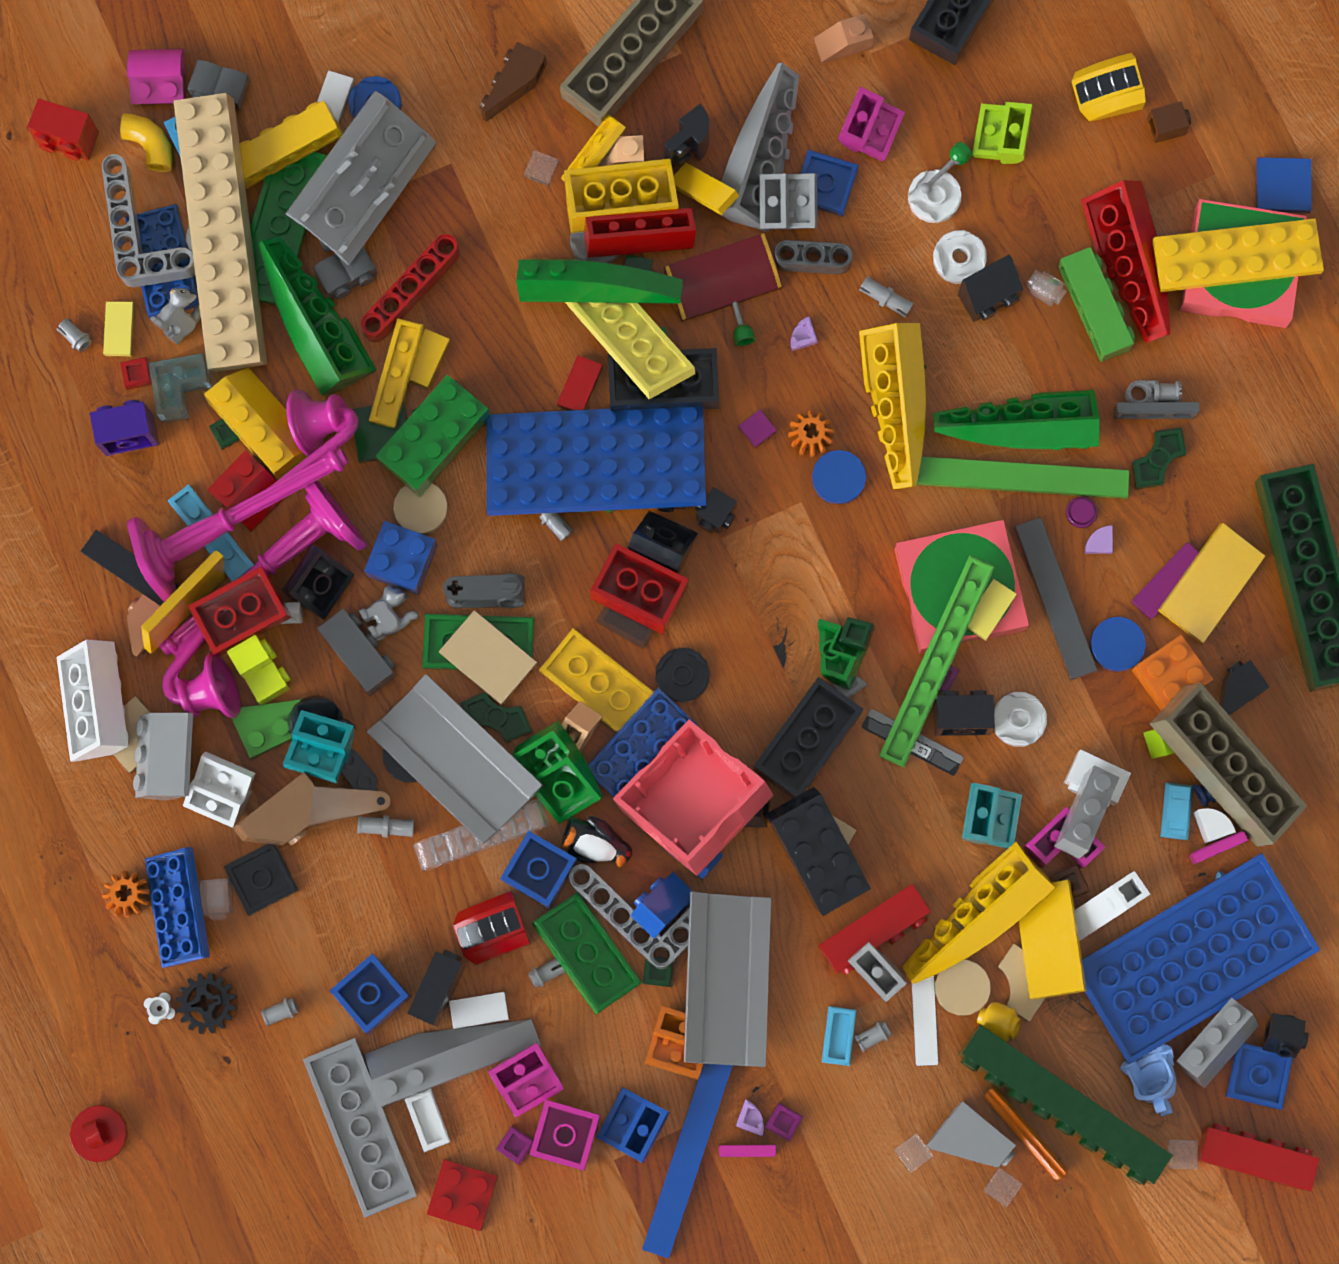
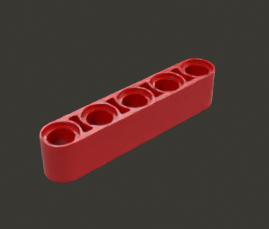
(415, 276)

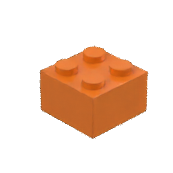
(1170, 670)

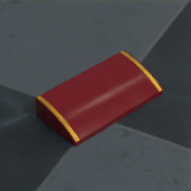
(725, 276)

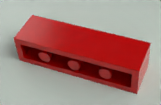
(639, 232)
(877, 927)
(1257, 1158)

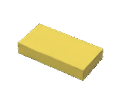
(118, 329)
(991, 609)

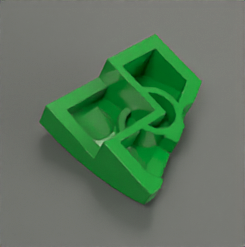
(838, 662)

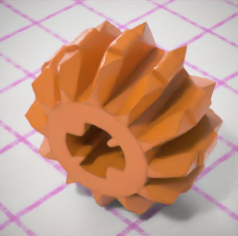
(822, 433)
(119, 886)

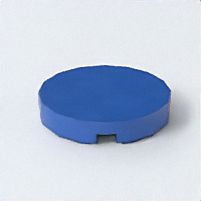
(366, 87)
(838, 477)
(1117, 644)

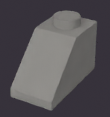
(878, 971)

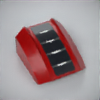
(490, 929)

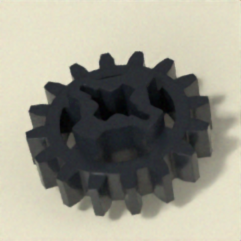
(203, 991)

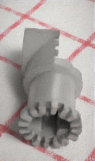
(1156, 391)

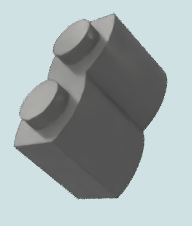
(214, 79)
(340, 278)

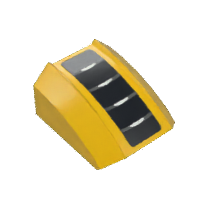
(1109, 88)

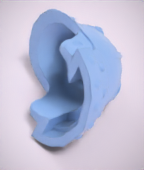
(1154, 1078)

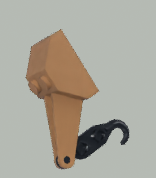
(303, 805)

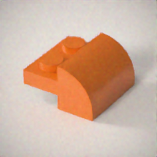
(667, 1045)

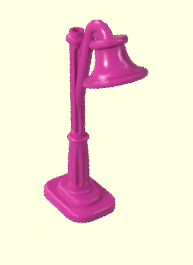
(309, 425)
(216, 685)

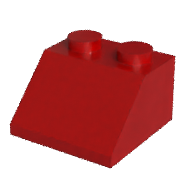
(240, 482)

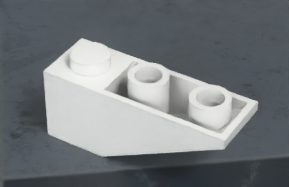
(1109, 904)

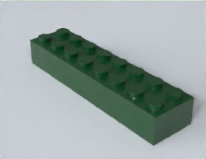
(1306, 567)
(1065, 1105)

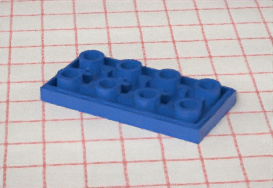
(160, 231)
(637, 742)
(177, 907)

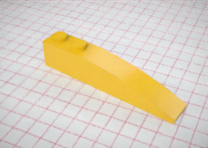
(897, 386)
(994, 905)

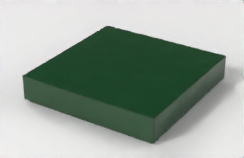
(373, 437)

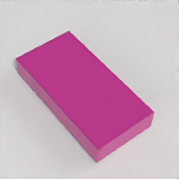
(1218, 847)
(747, 1150)

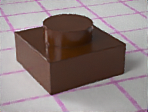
(1077, 880)

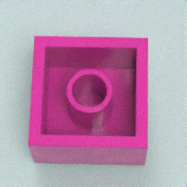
(565, 1135)

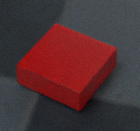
(136, 373)

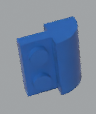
(633, 1125)

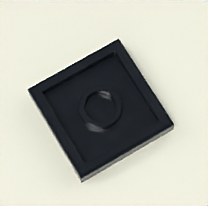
(261, 878)

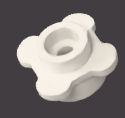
(152, 1004)

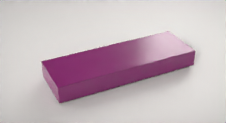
(1162, 584)

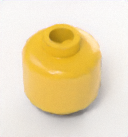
(1000, 1020)

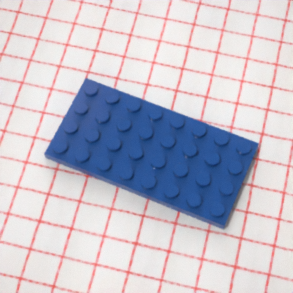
(595, 460)
(1196, 958)

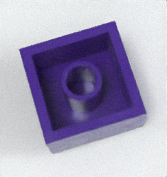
(124, 428)

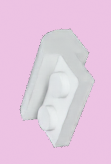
(220, 789)

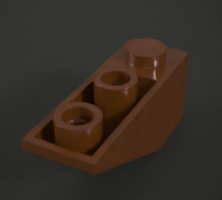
(518, 77)

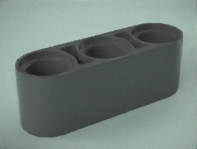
(825, 250)

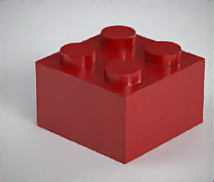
(63, 130)

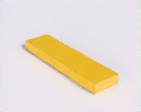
(396, 373)

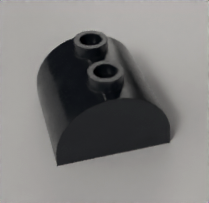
(663, 541)
(317, 582)

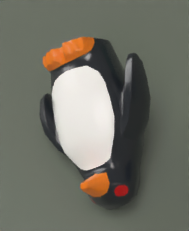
(595, 842)

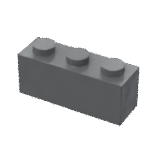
(358, 651)

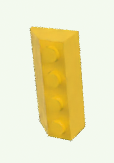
(619, 190)
(257, 420)

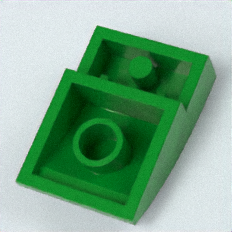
(561, 770)

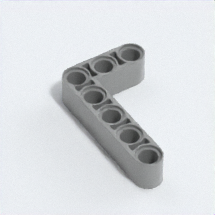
(130, 233)
(629, 928)

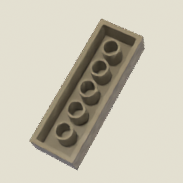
(627, 55)
(1228, 764)

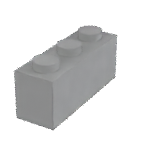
(1086, 812)
(1217, 1043)

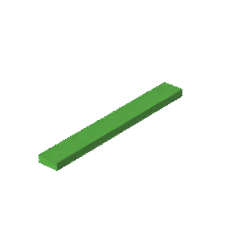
(1024, 477)
(937, 661)

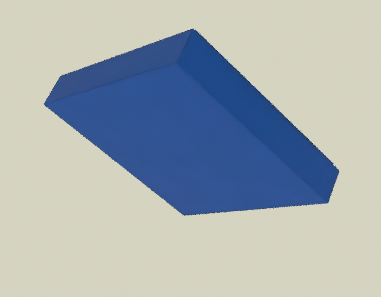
(834, 180)
(1284, 184)
(1259, 1077)

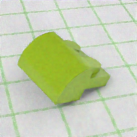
(1003, 132)

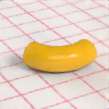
(152, 140)

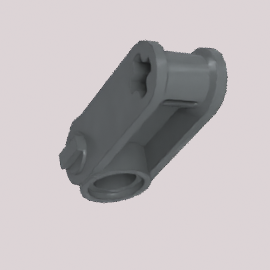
(486, 591)

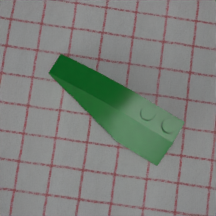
(592, 282)
(316, 330)
(1041, 422)

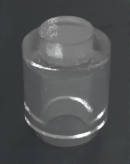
(1046, 287)

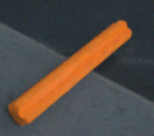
(1025, 1133)

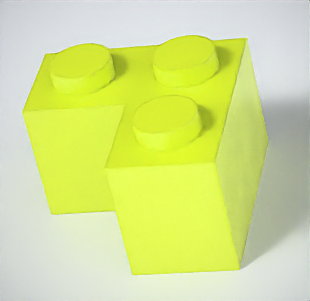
(256, 665)

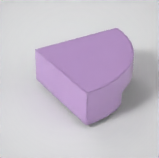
(803, 335)
(1100, 542)
(751, 1119)

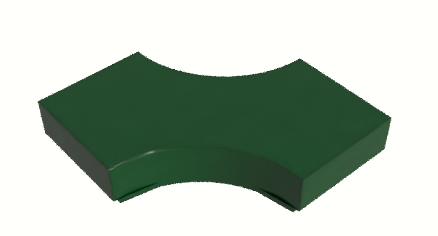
(1151, 469)
(507, 721)

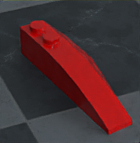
(1124, 239)

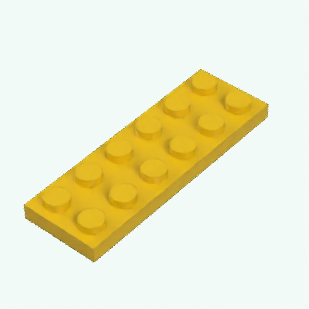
(1238, 255)

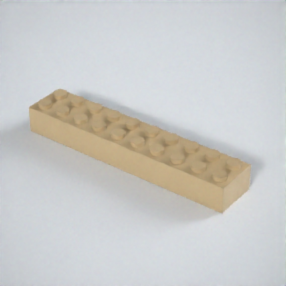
(220, 232)

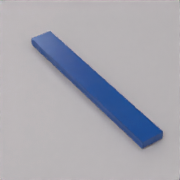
(686, 1159)

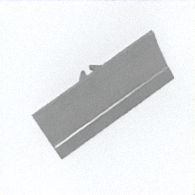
(361, 177)
(455, 759)
(727, 980)

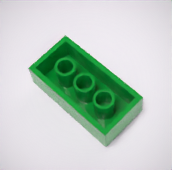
(433, 435)

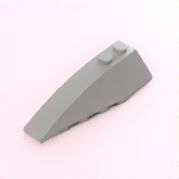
(761, 145)
(443, 1056)

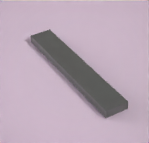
(1055, 599)

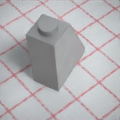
(972, 1138)

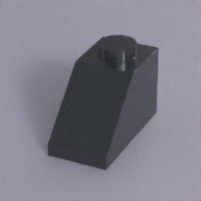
(1241, 686)

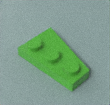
(264, 726)

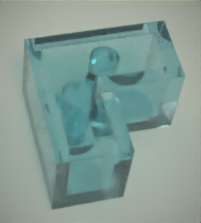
(171, 381)

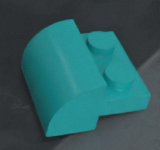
(319, 746)
(991, 816)

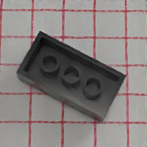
(948, 26)
(692, 392)
(808, 739)
(818, 851)

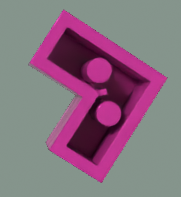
(1042, 847)

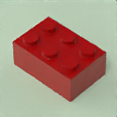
(639, 588)
(239, 611)

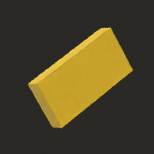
(428, 358)

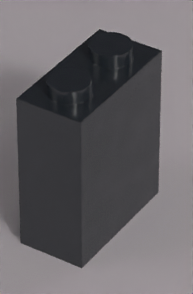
(437, 987)

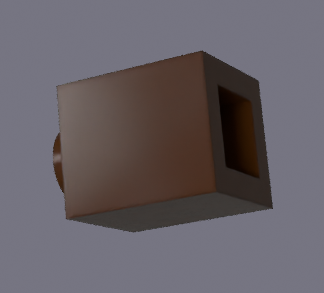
(1169, 122)

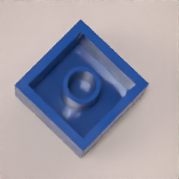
(401, 557)
(539, 869)
(370, 994)

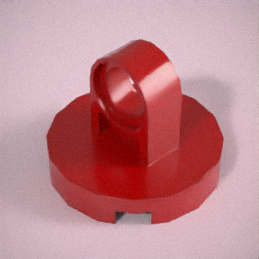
(98, 1133)

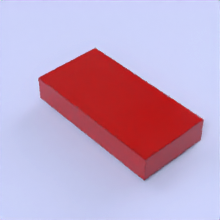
(579, 384)

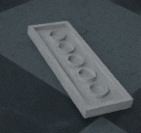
(360, 1127)

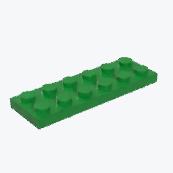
(270, 219)

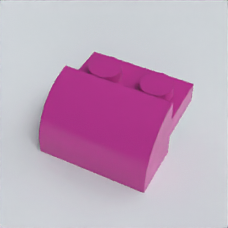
(156, 75)
(870, 125)
(526, 1079)

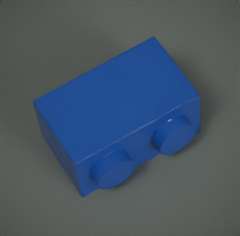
(662, 905)

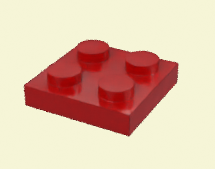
(462, 1195)

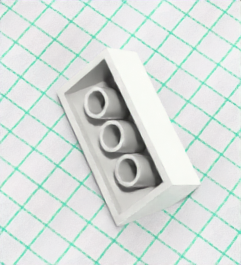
(92, 700)

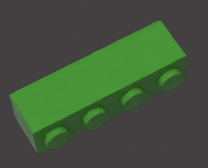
(1096, 304)

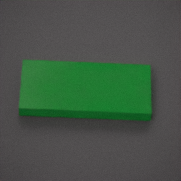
(441, 627)
(586, 953)

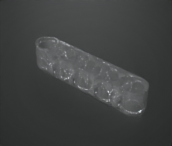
(462, 843)

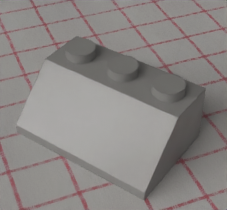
(163, 756)

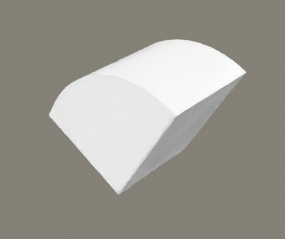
(1213, 824)

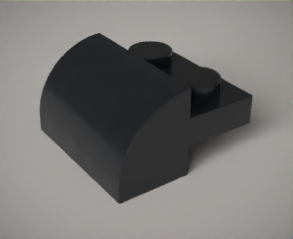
(692, 138)

